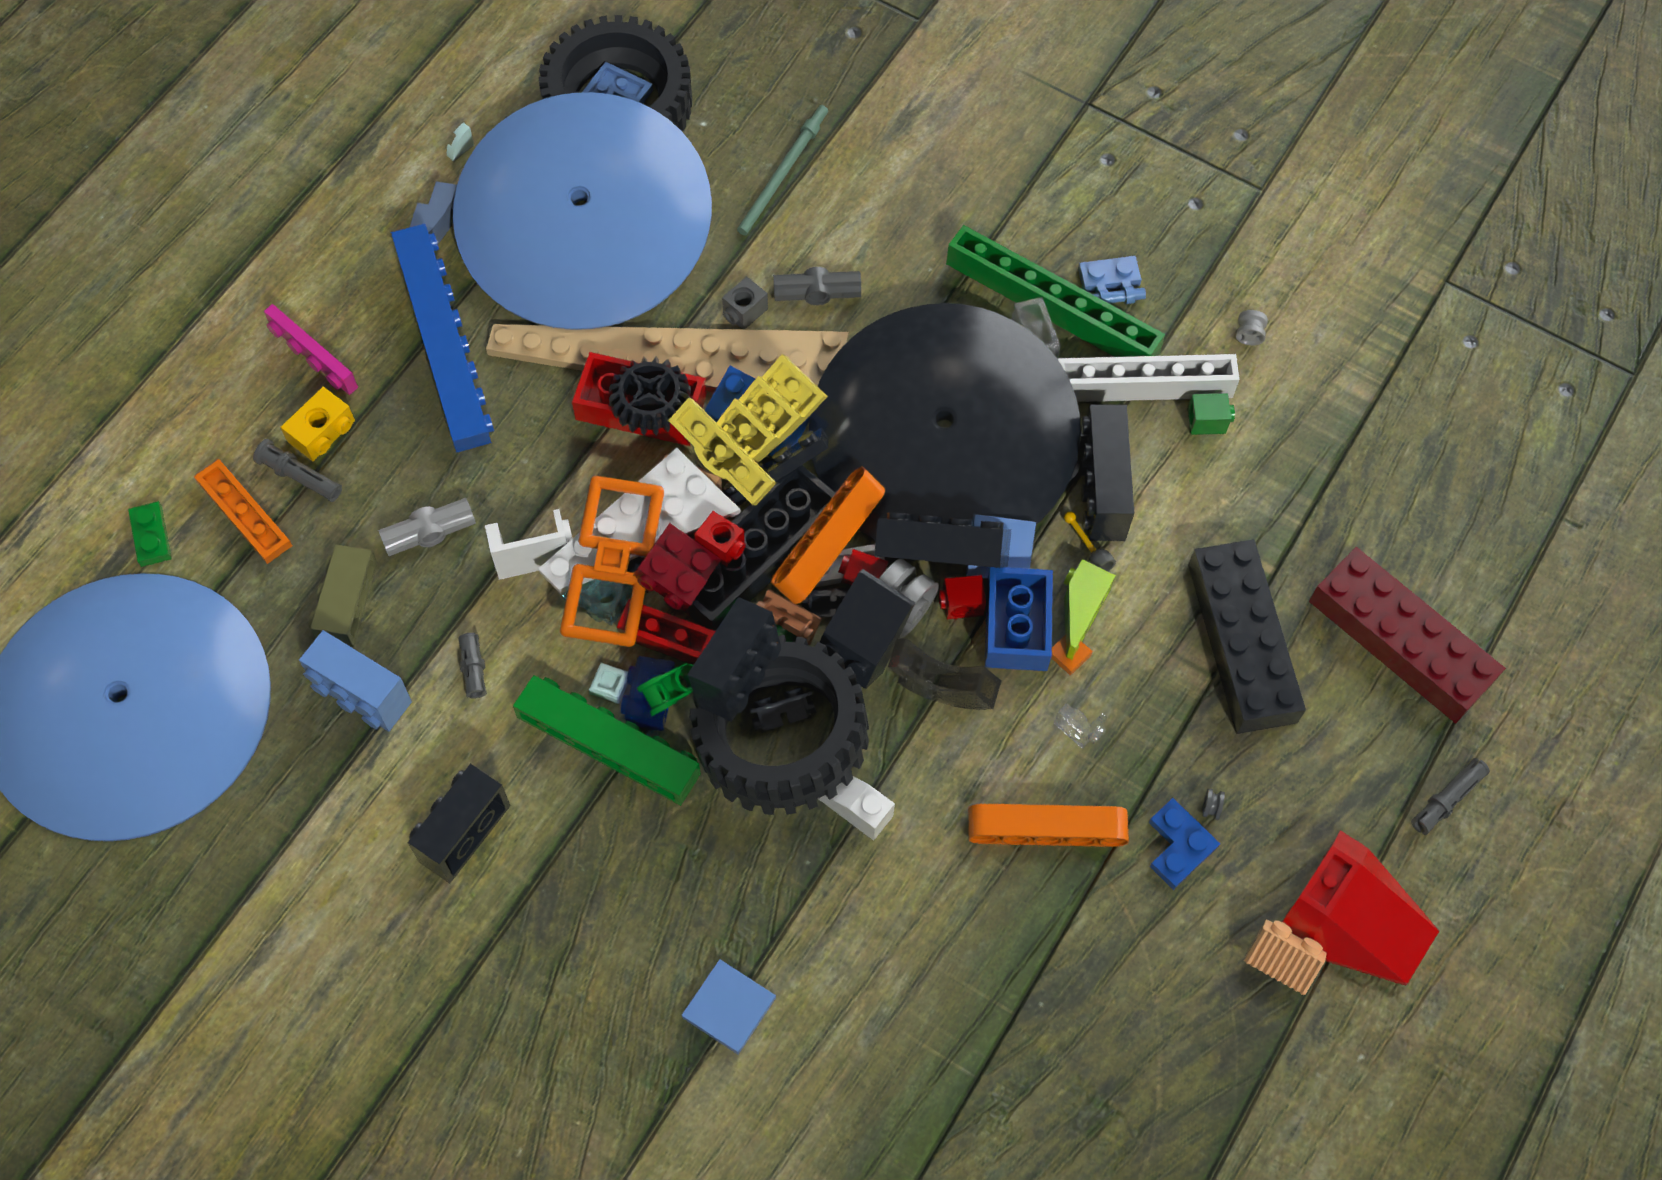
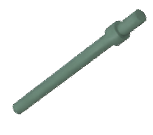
(808, 131)

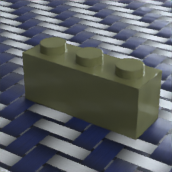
(343, 593)

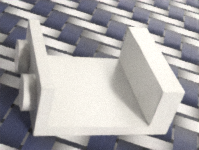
(527, 554)

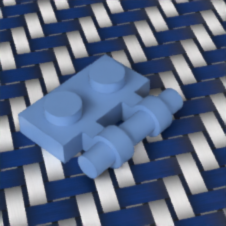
(1112, 274)

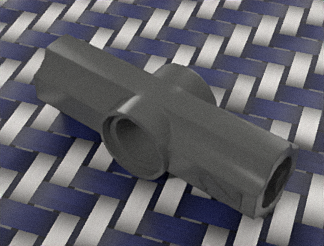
(817, 286)

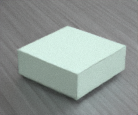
(609, 683)

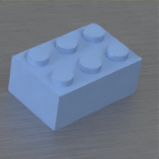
(355, 681)

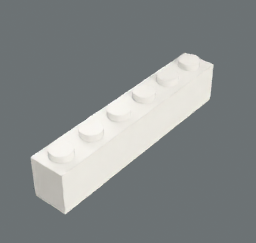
(1151, 377)

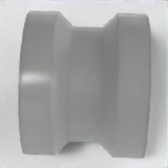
(1251, 327)

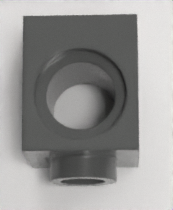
(744, 293)

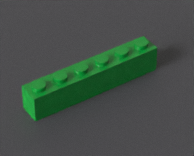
(607, 739)

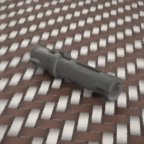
(1441, 805)

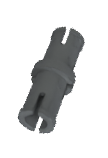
(472, 665)

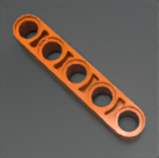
(828, 535)
(1048, 825)

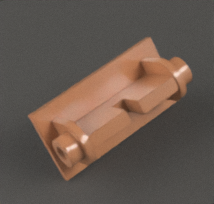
(791, 616)

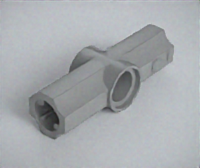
(427, 526)

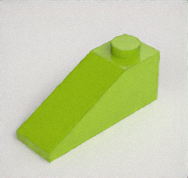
(1083, 600)

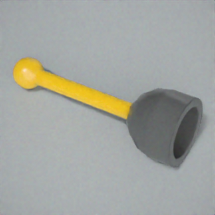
(1099, 557)

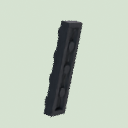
(786, 460)

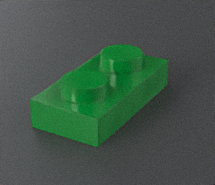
(149, 534)

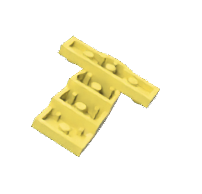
(751, 426)

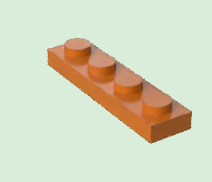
(243, 511)

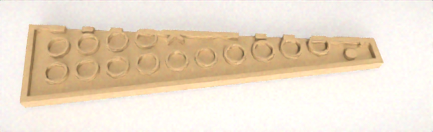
(695, 351)

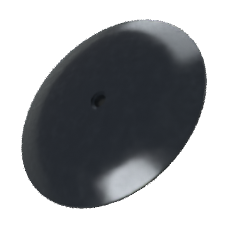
(959, 363)

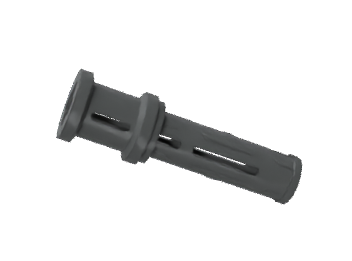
(286, 465)

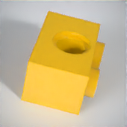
(320, 409)

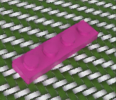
(315, 354)

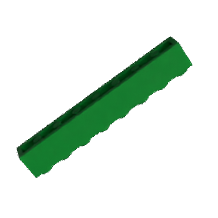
(1065, 302)

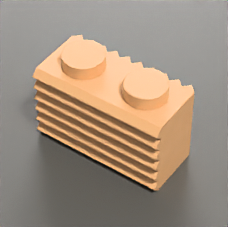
(1286, 956)

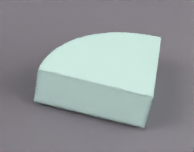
(461, 143)

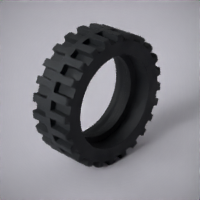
(805, 779)

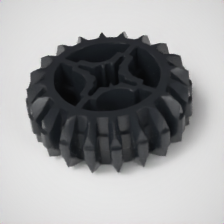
(650, 383)

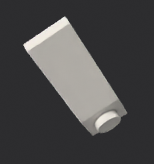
(862, 806)

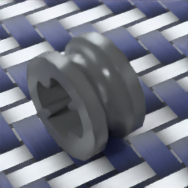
(1213, 804)

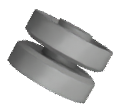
(919, 589)

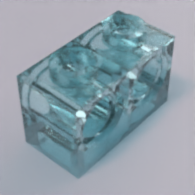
(598, 589)

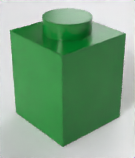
(1210, 413)

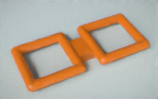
(611, 561)

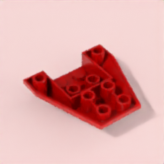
(1361, 914)

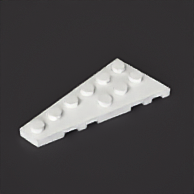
(686, 505)

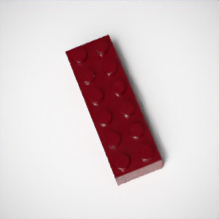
(1406, 634)

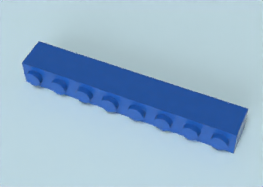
(441, 338)

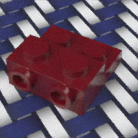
(676, 568)

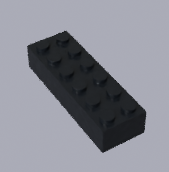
(770, 535)
(1246, 637)

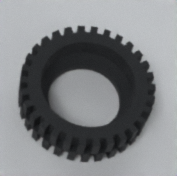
(625, 47)

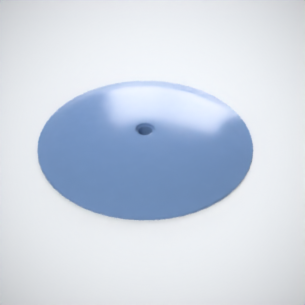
(593, 260)
(164, 751)

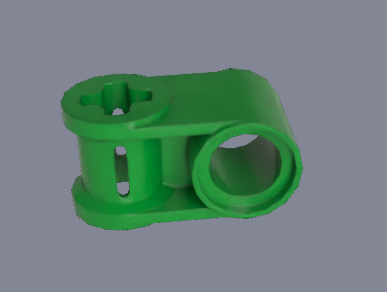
(666, 689)

